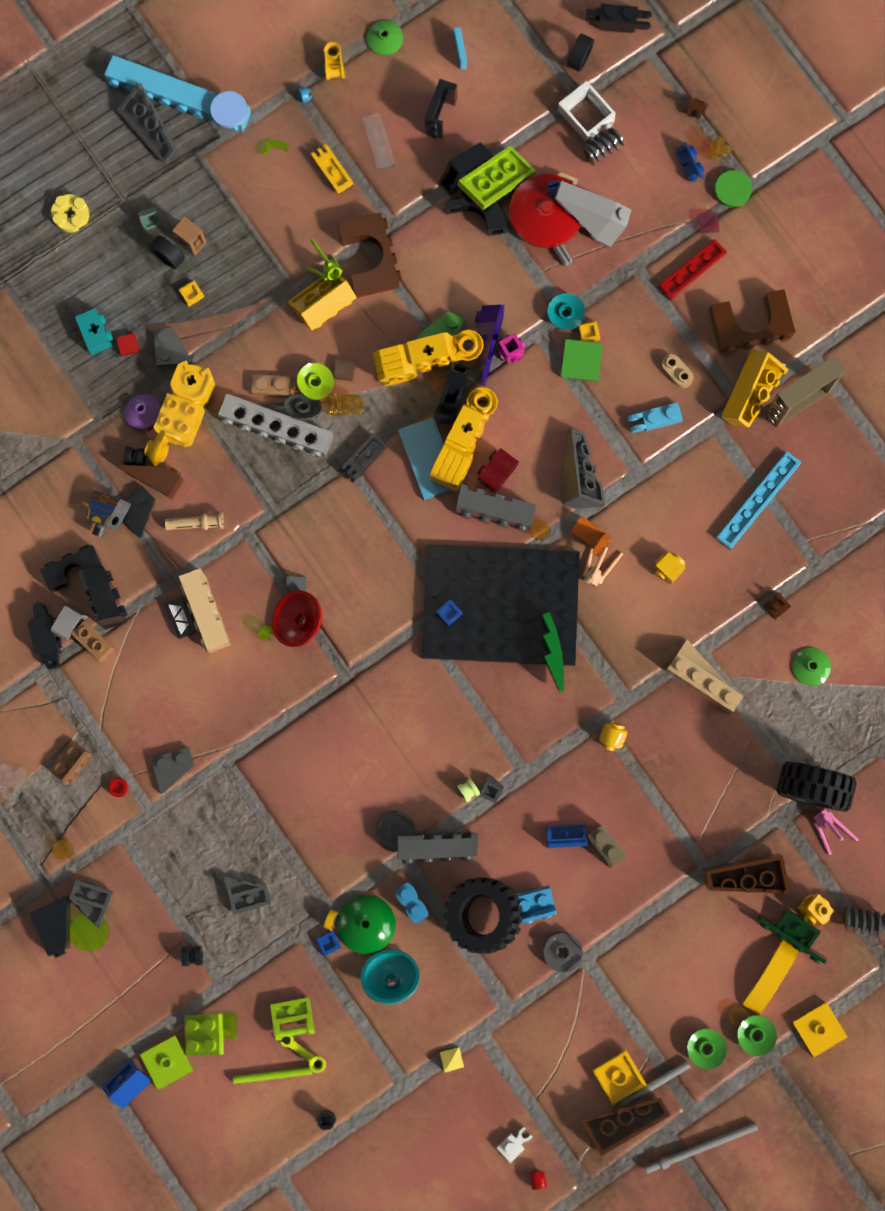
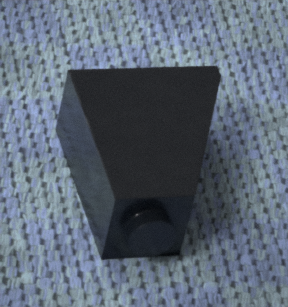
(463, 165)
(54, 926)

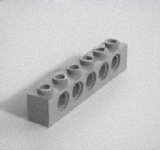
(232, 405)

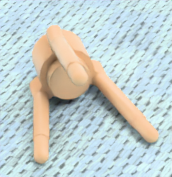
(594, 575)

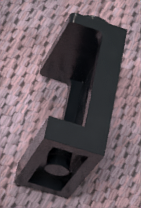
(444, 93)

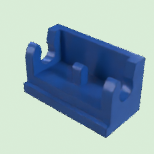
(566, 836)

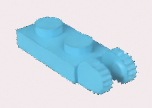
(657, 417)

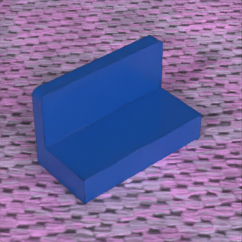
(126, 1084)

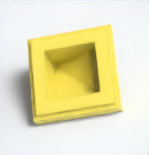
(451, 1059)

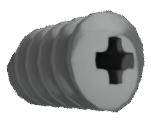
(602, 144)
(863, 921)

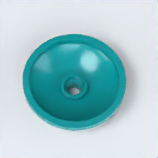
(386, 968)

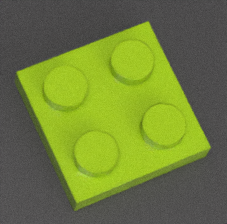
(204, 1034)

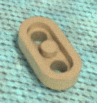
(675, 372)

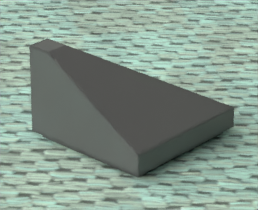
(296, 583)
(491, 789)

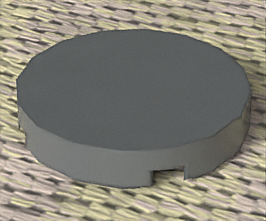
(394, 824)

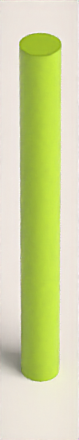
(272, 1075)

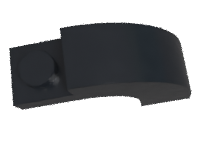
(492, 215)
(452, 394)

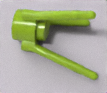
(330, 269)

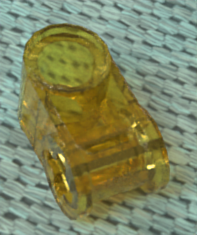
(344, 404)

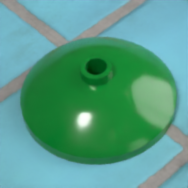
(380, 920)

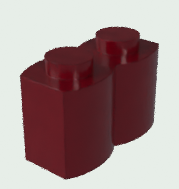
(497, 470)

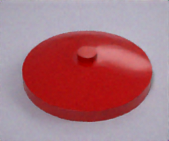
(538, 216)

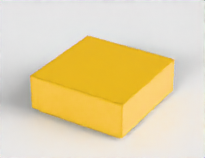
(191, 293)
(589, 332)

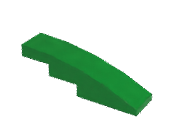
(553, 660)

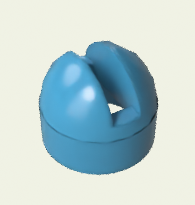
(303, 94)

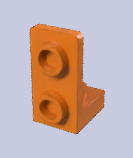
(591, 534)

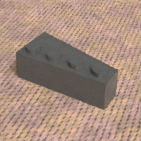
(495, 509)

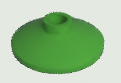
(388, 44)
(804, 673)
(767, 1037)
(714, 1056)

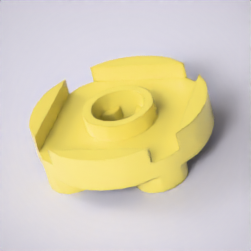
(64, 204)

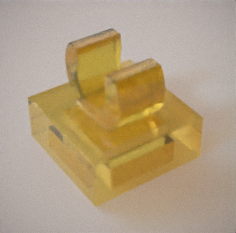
(718, 148)

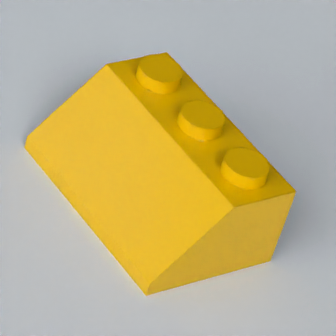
(322, 301)

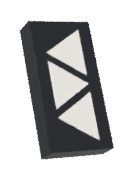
(180, 617)

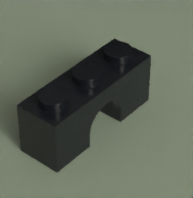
(56, 572)

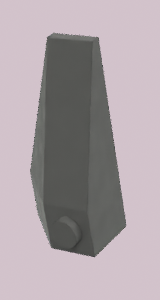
(578, 480)

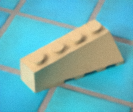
(700, 676)

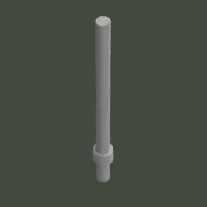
(664, 1162)

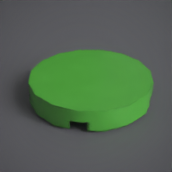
(733, 188)

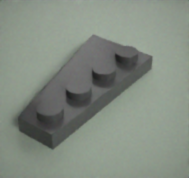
(145, 121)

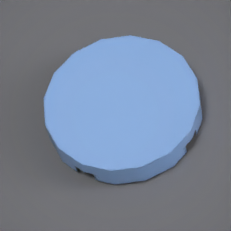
(228, 109)

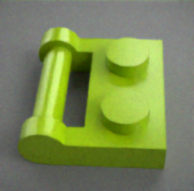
(290, 1012)

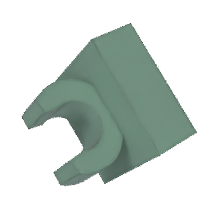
(149, 218)

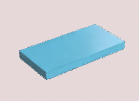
(422, 447)

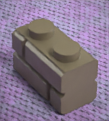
(606, 846)

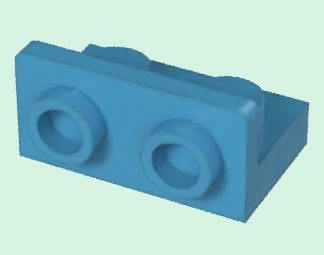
(536, 904)

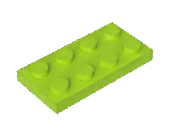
(496, 177)

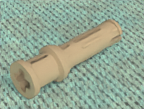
(204, 521)

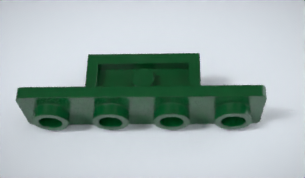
(797, 931)

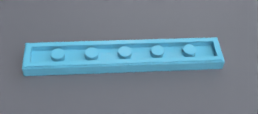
(758, 500)

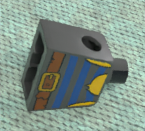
(106, 512)

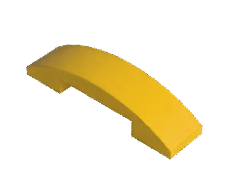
(771, 977)

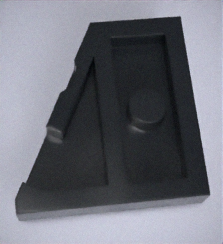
(139, 511)

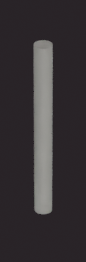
(655, 1083)

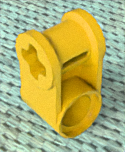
(333, 64)

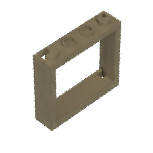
(805, 391)

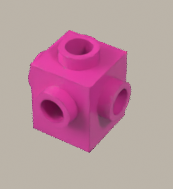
(511, 342)

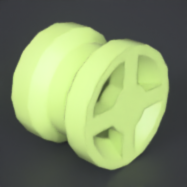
(468, 789)

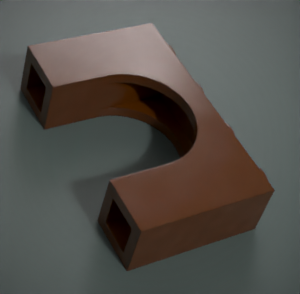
(372, 229)
(731, 337)

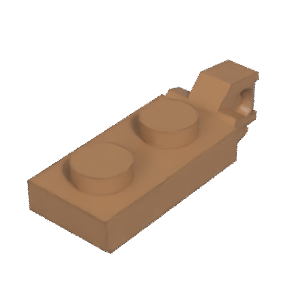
(274, 385)

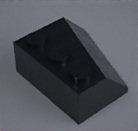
(103, 597)

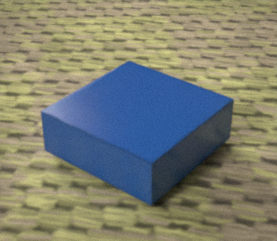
(449, 612)
(328, 943)

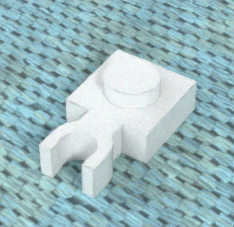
(512, 1147)

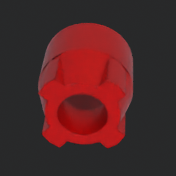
(537, 1180)

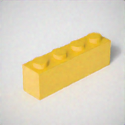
(752, 388)

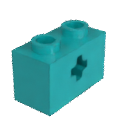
(87, 323)

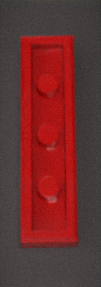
(692, 269)

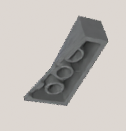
(437, 846)

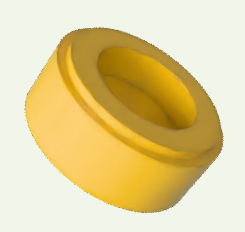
(331, 919)

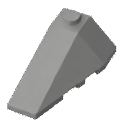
(598, 214)

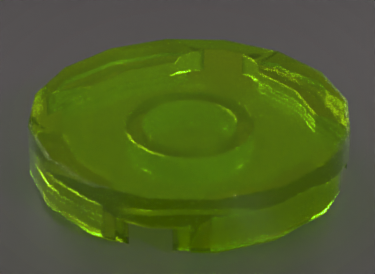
(87, 935)

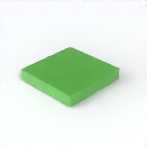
(581, 360)

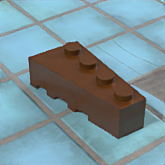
(752, 875)
(621, 1125)

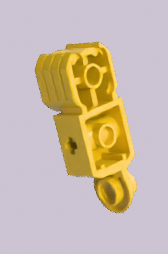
(401, 361)
(181, 411)
(458, 448)

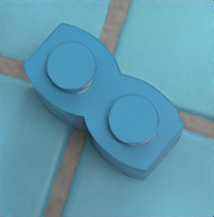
(409, 898)

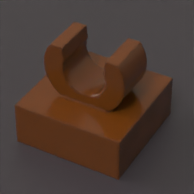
(698, 105)
(777, 605)

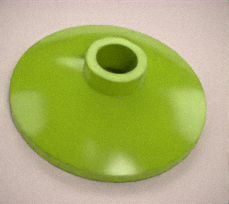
(318, 373)

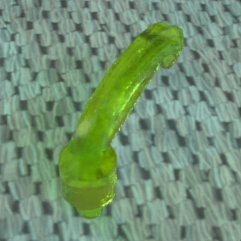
(274, 144)

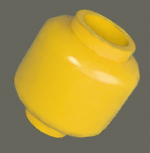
(613, 735)

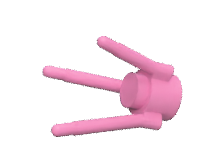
(826, 819)

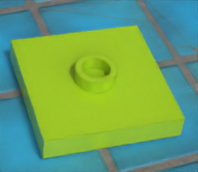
(166, 1062)

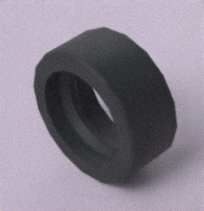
(580, 52)
(166, 252)

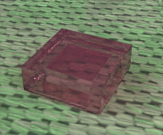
(708, 222)

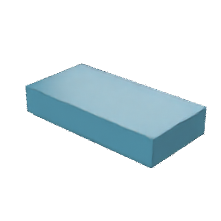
(460, 48)

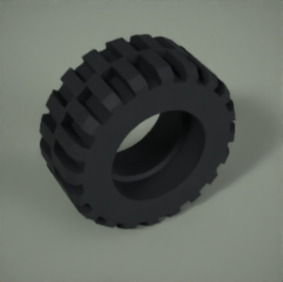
(816, 786)
(458, 915)

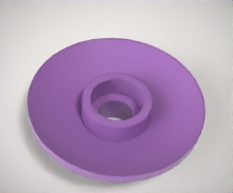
(145, 418)

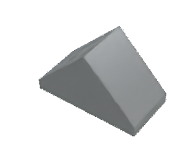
(68, 621)

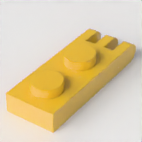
(332, 169)

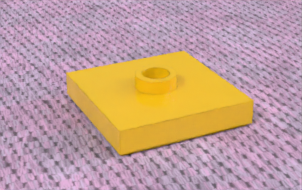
(819, 1029)
(619, 1077)

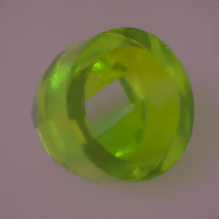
(264, 632)

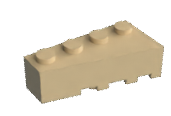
(205, 610)

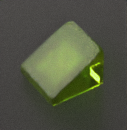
(230, 1026)

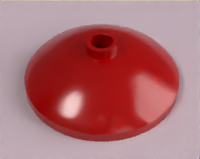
(289, 618)

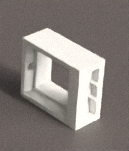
(577, 96)

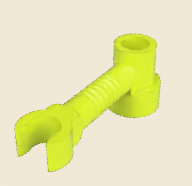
(306, 1055)

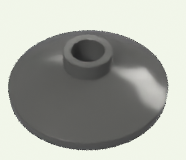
(301, 407)

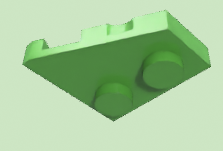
(447, 323)

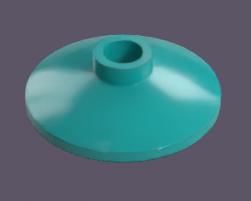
(569, 303)

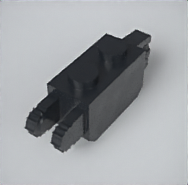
(618, 18)
(44, 641)

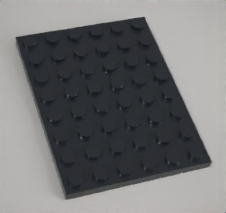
(501, 603)

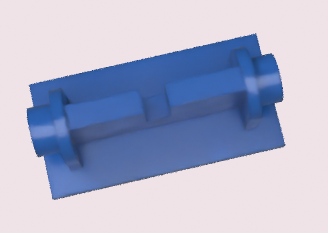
(688, 155)

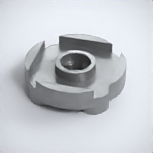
(564, 941)

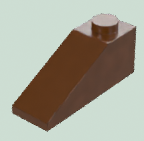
(158, 478)

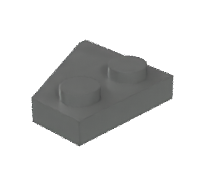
(169, 349)
(171, 767)
(246, 895)
(91, 901)

